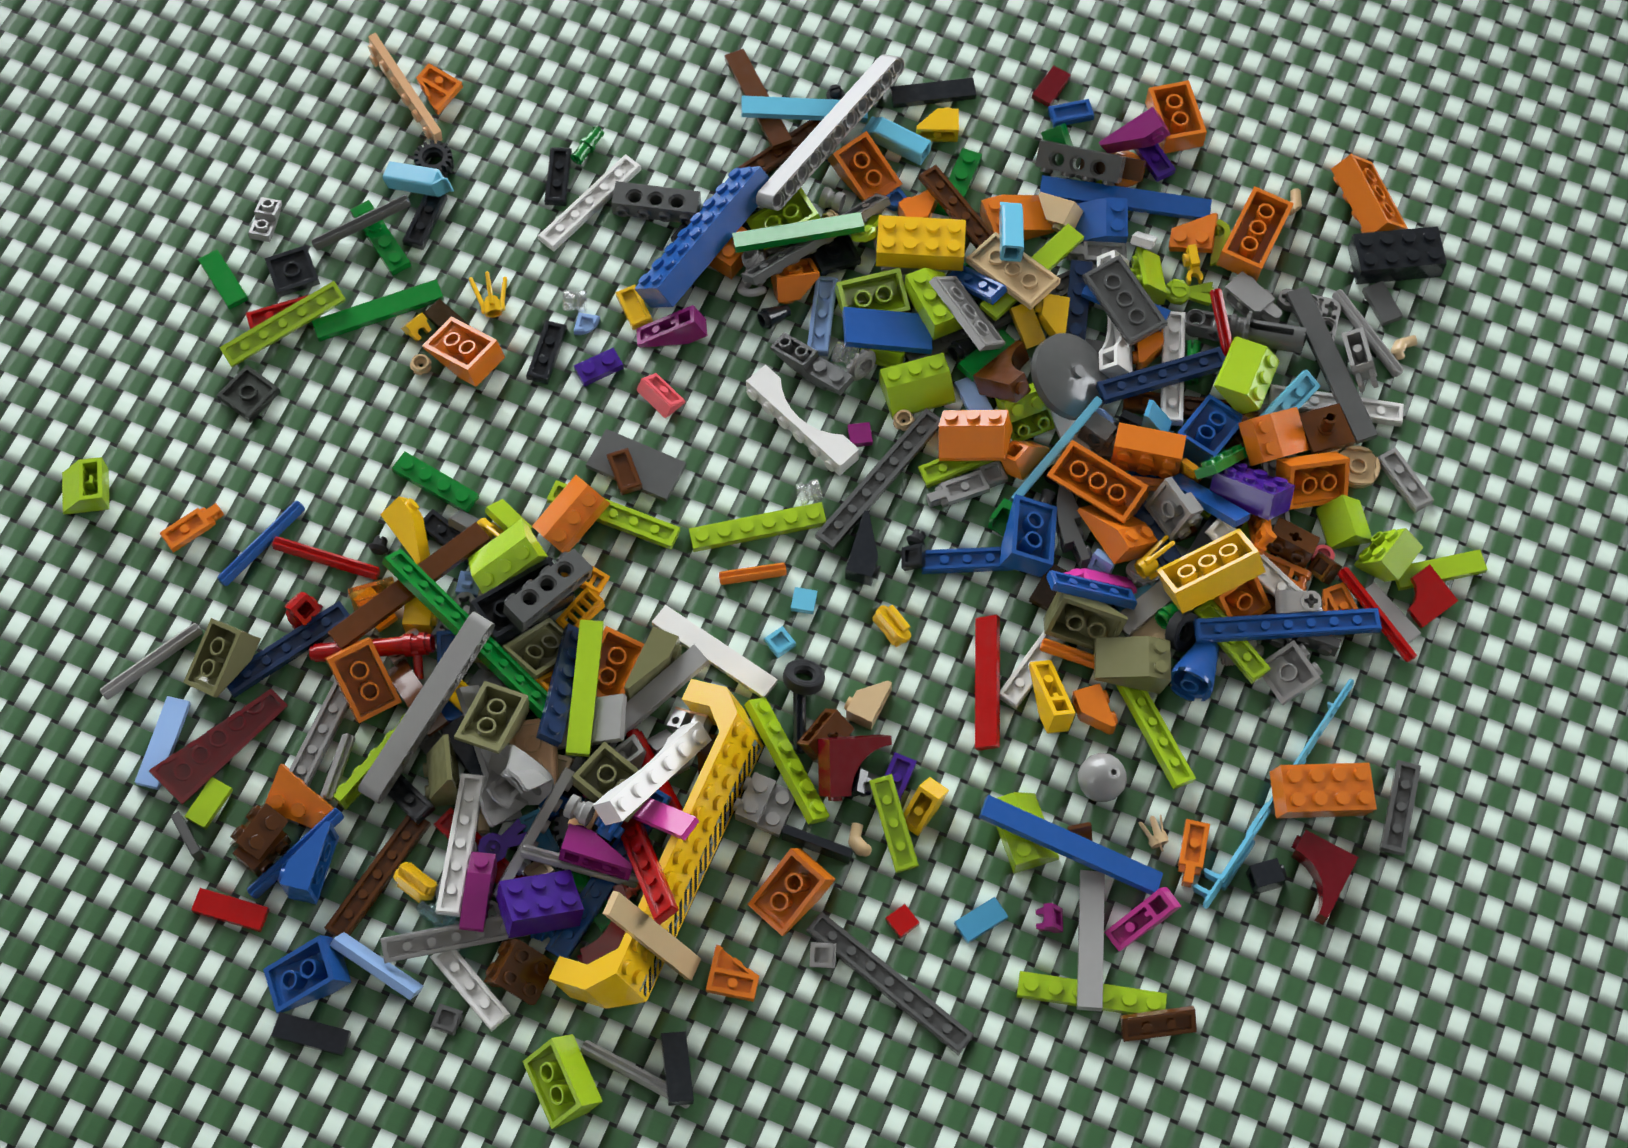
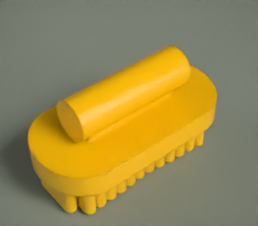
(892, 625)
(415, 882)

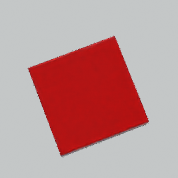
(902, 921)

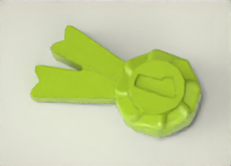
(870, 230)
(1221, 236)
(1179, 292)

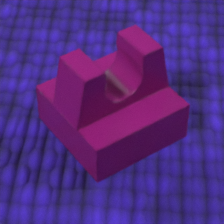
(1052, 918)

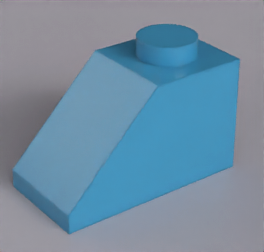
(1156, 418)

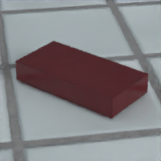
(1051, 86)

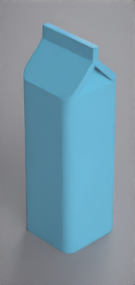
(898, 139)
(416, 179)
(1011, 231)

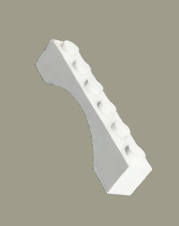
(1115, 355)
(833, 449)
(631, 793)

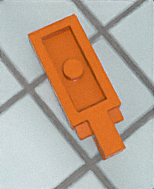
(191, 526)
(1192, 850)

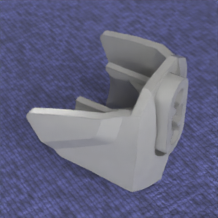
(512, 784)

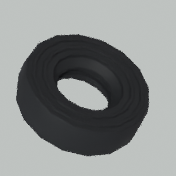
(1174, 627)
(799, 686)

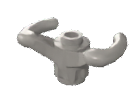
(750, 259)

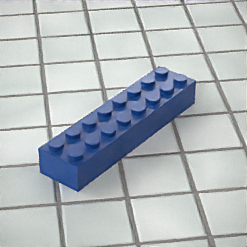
(702, 238)

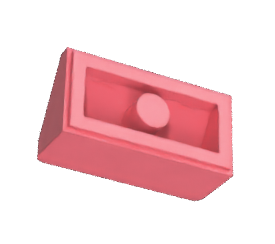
(660, 394)

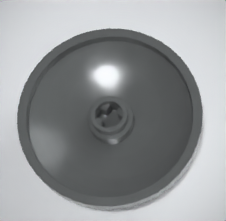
(1066, 374)

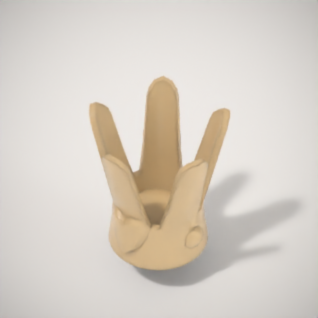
(1159, 838)

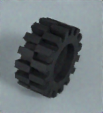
(435, 150)

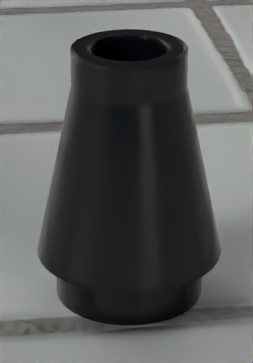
(773, 315)
(961, 349)

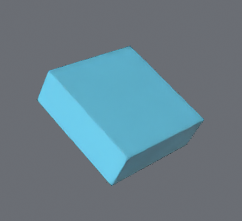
(804, 600)
(780, 642)

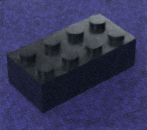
(1397, 255)
(491, 603)

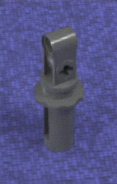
(1270, 334)

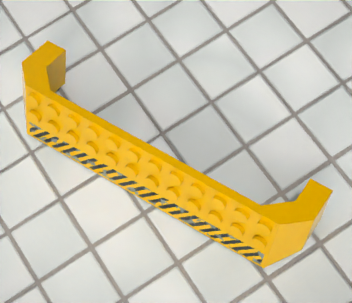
(632, 970)

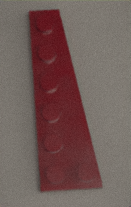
(202, 758)

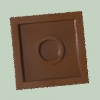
(1326, 429)

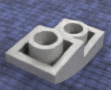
(265, 219)

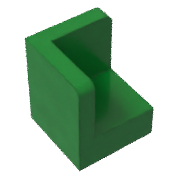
(1057, 134)
(1000, 516)

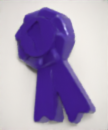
(499, 844)

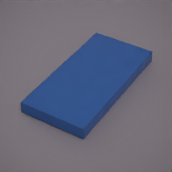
(885, 330)

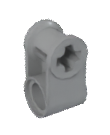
(1293, 601)

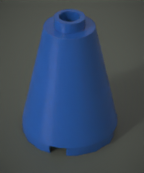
(1196, 672)

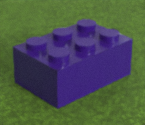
(1253, 490)
(539, 903)

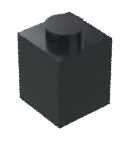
(1266, 876)

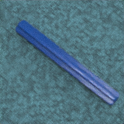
(261, 543)
(271, 875)

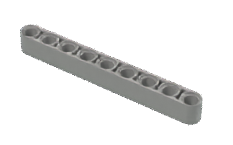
(426, 707)

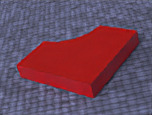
(1430, 598)

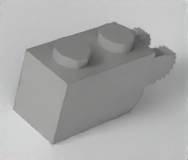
(1247, 296)
(1360, 357)

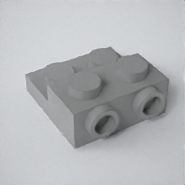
(1174, 509)
(1291, 672)
(764, 804)

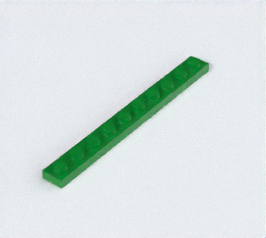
(454, 617)

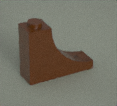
(1002, 375)

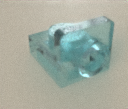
(429, 914)

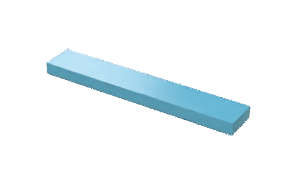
(788, 108)
(1059, 446)

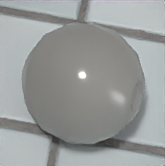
(1102, 777)

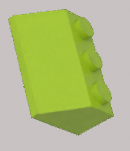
(874, 291)
(928, 303)
(1246, 375)
(917, 385)
(505, 556)
(1020, 851)
(562, 1080)

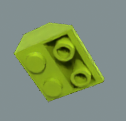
(1148, 271)
(1028, 415)
(85, 486)
(1389, 554)

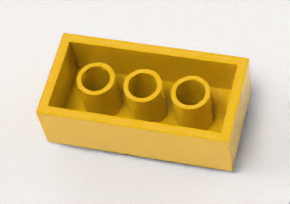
(920, 243)
(1211, 570)

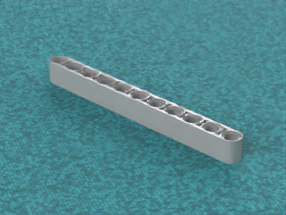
(830, 132)

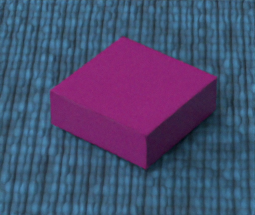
(860, 434)

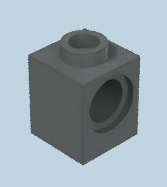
(1097, 432)

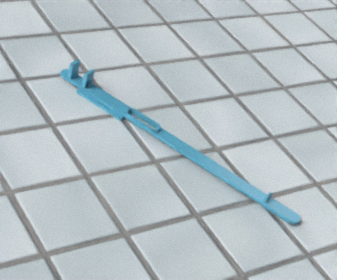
(1224, 879)

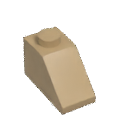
(1060, 211)
(867, 704)

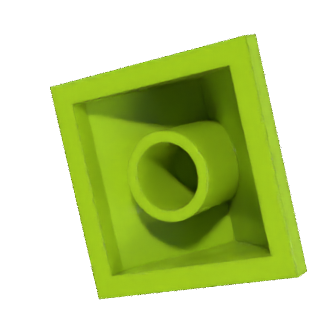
(1343, 523)

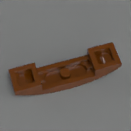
(408, 687)

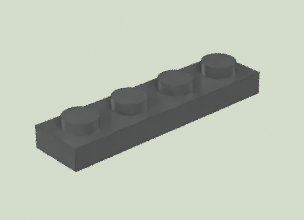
(1400, 808)

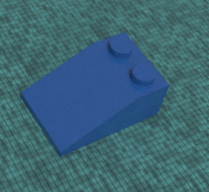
(1104, 220)
(1209, 430)
(1029, 536)
(308, 867)
(306, 974)

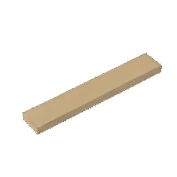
(651, 935)

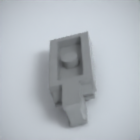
(1091, 249)
(959, 489)

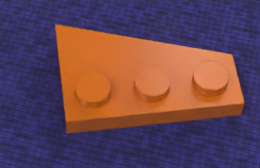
(295, 799)

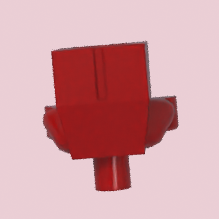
(301, 609)

